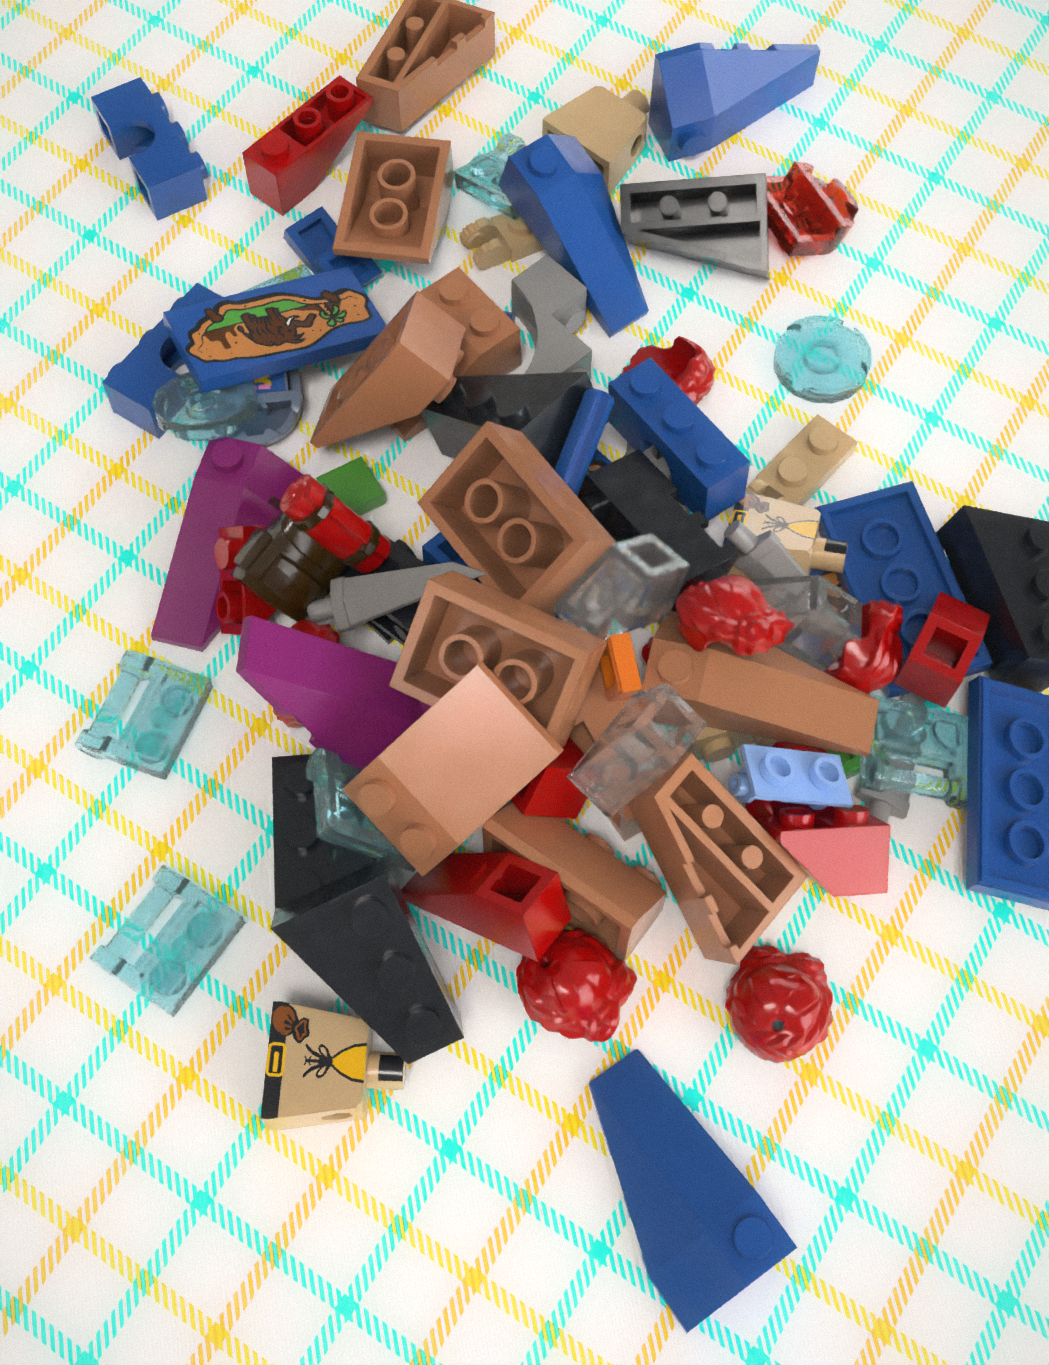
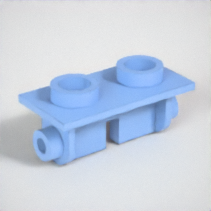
(790, 777)

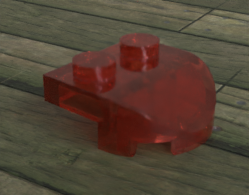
(807, 212)

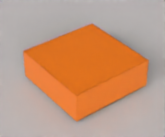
(619, 668)

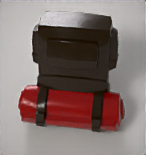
(306, 548)

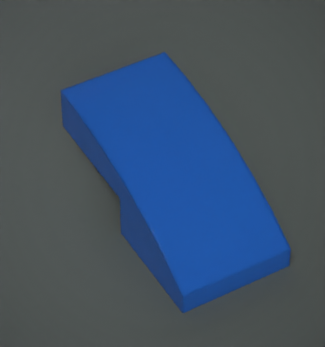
(313, 243)

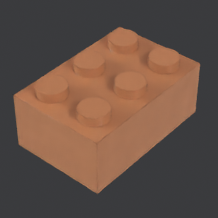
(514, 518)
(529, 651)

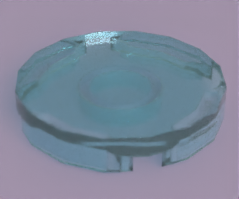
(822, 359)
(206, 415)

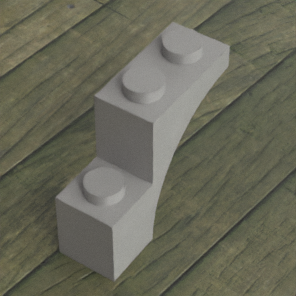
(552, 309)

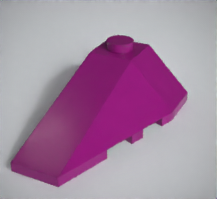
(226, 492)
(328, 688)

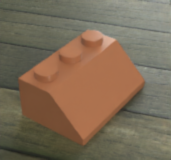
(600, 890)

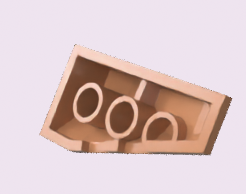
(762, 694)

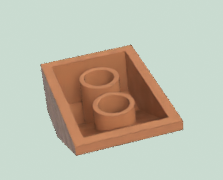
(395, 198)
(489, 340)
(395, 374)
(452, 769)

